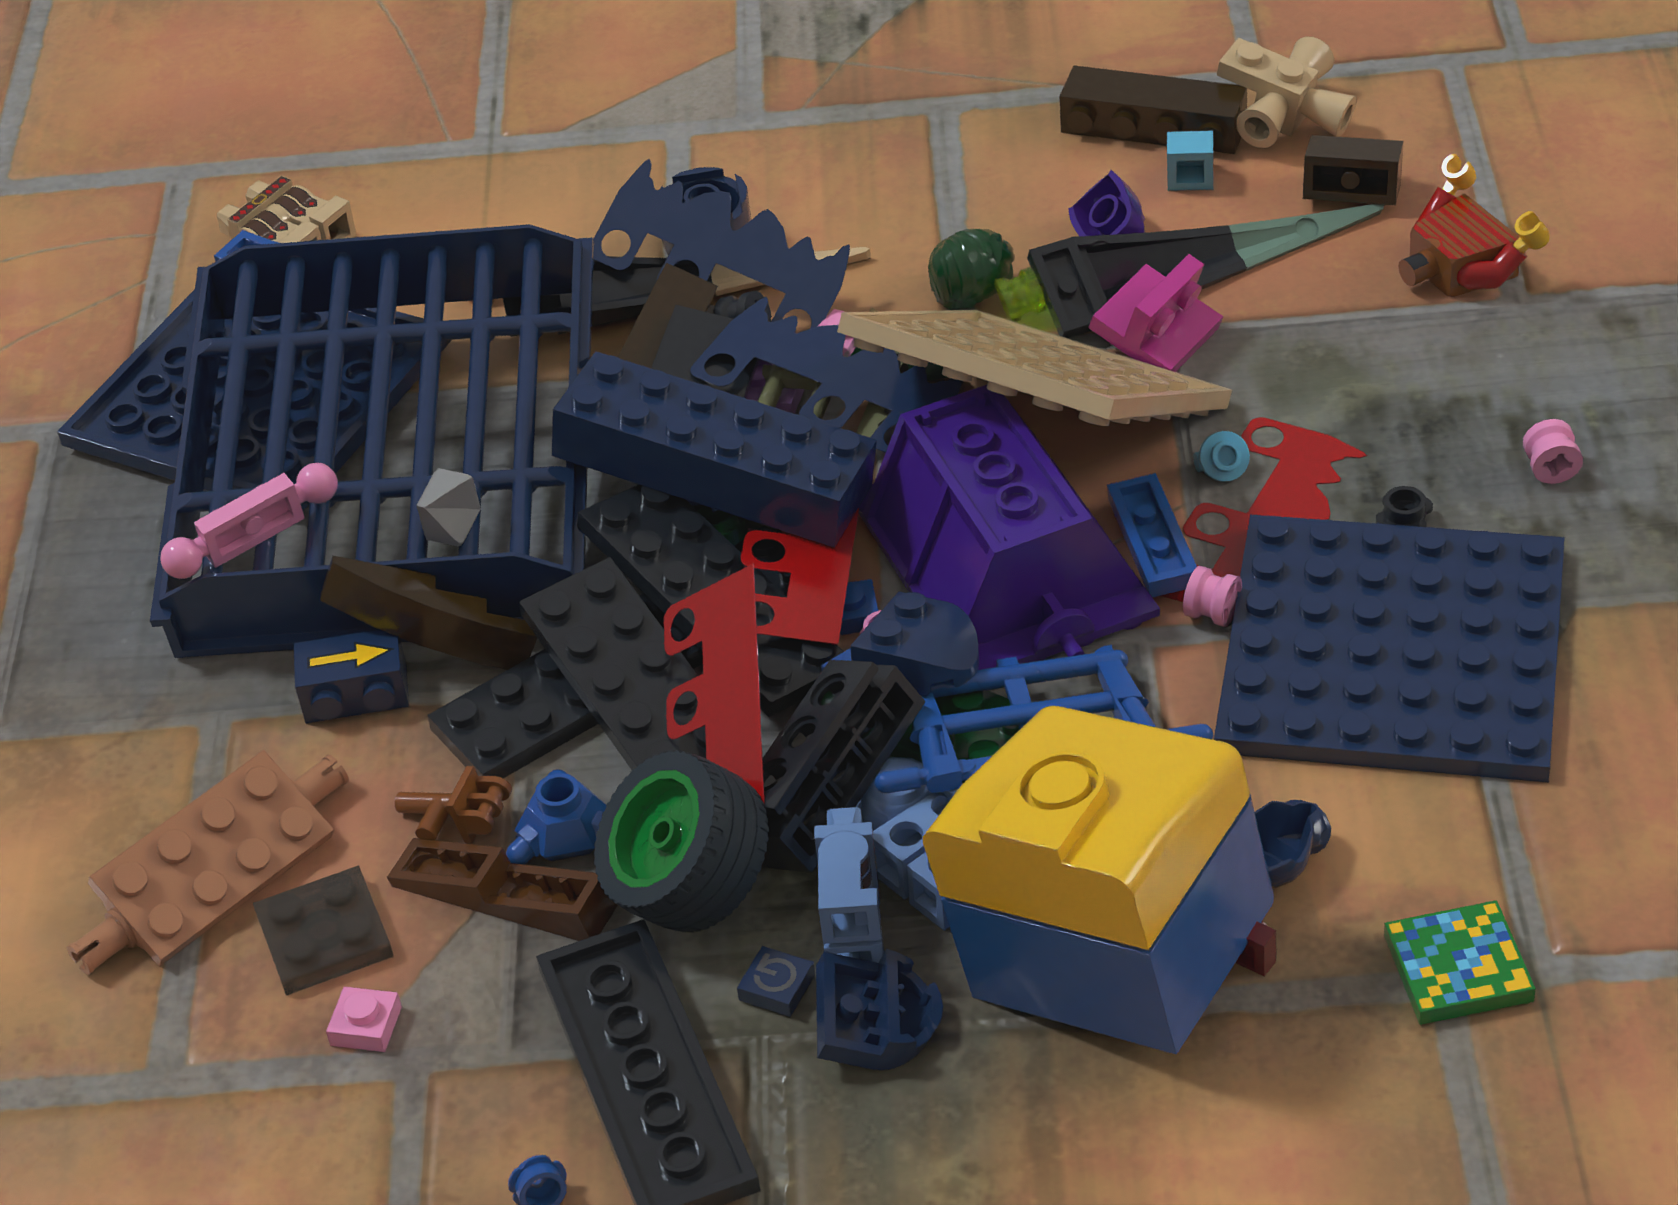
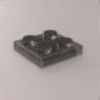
(322, 930)

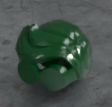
(966, 266)

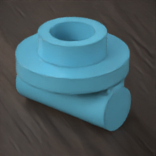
(1222, 456)

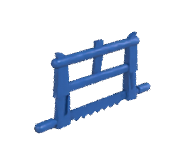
(931, 730)

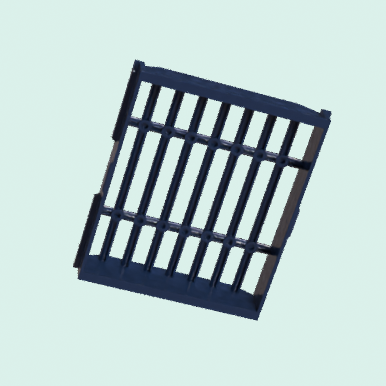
(283, 606)

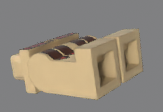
(287, 214)

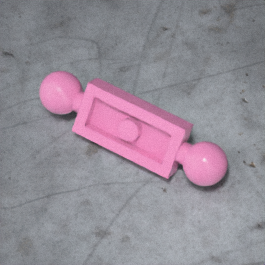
(248, 520)

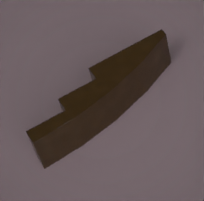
(412, 609)

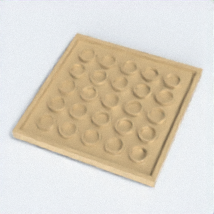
(1035, 363)

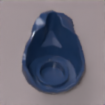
(1289, 836)

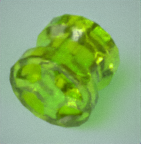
(1020, 295)

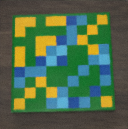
(1459, 962)

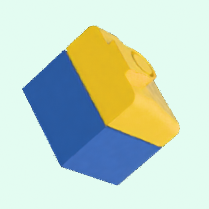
(1102, 874)

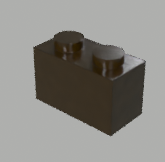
(1353, 170)

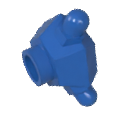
(557, 821)

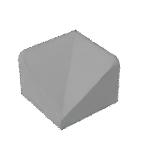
(448, 507)

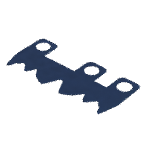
(704, 236)
(820, 357)

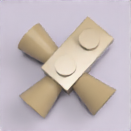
(1285, 90)

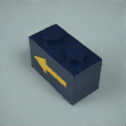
(350, 675)

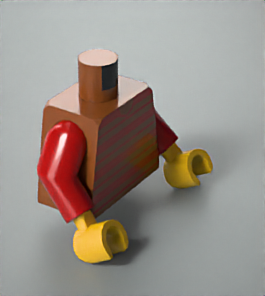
(1464, 245)

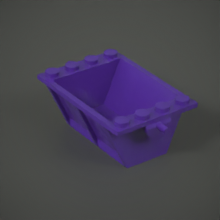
(994, 526)

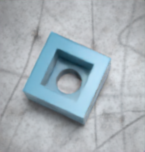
(1190, 160)

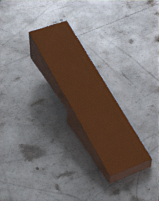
(486, 882)

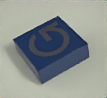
(776, 981)

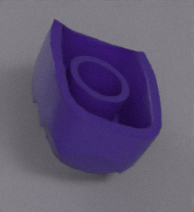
(1108, 209)

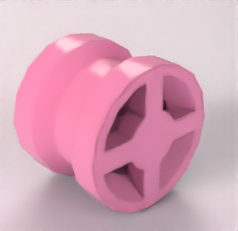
(1552, 451)
(1211, 596)

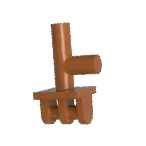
(470, 804)

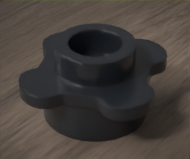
(1405, 507)

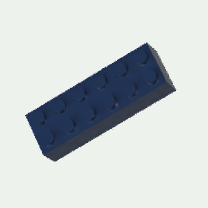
(714, 448)

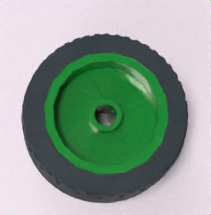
(681, 842)

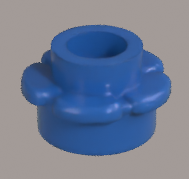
(549, 1188)

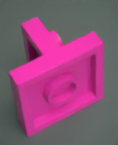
(1158, 316)

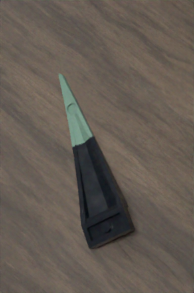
(1089, 270)

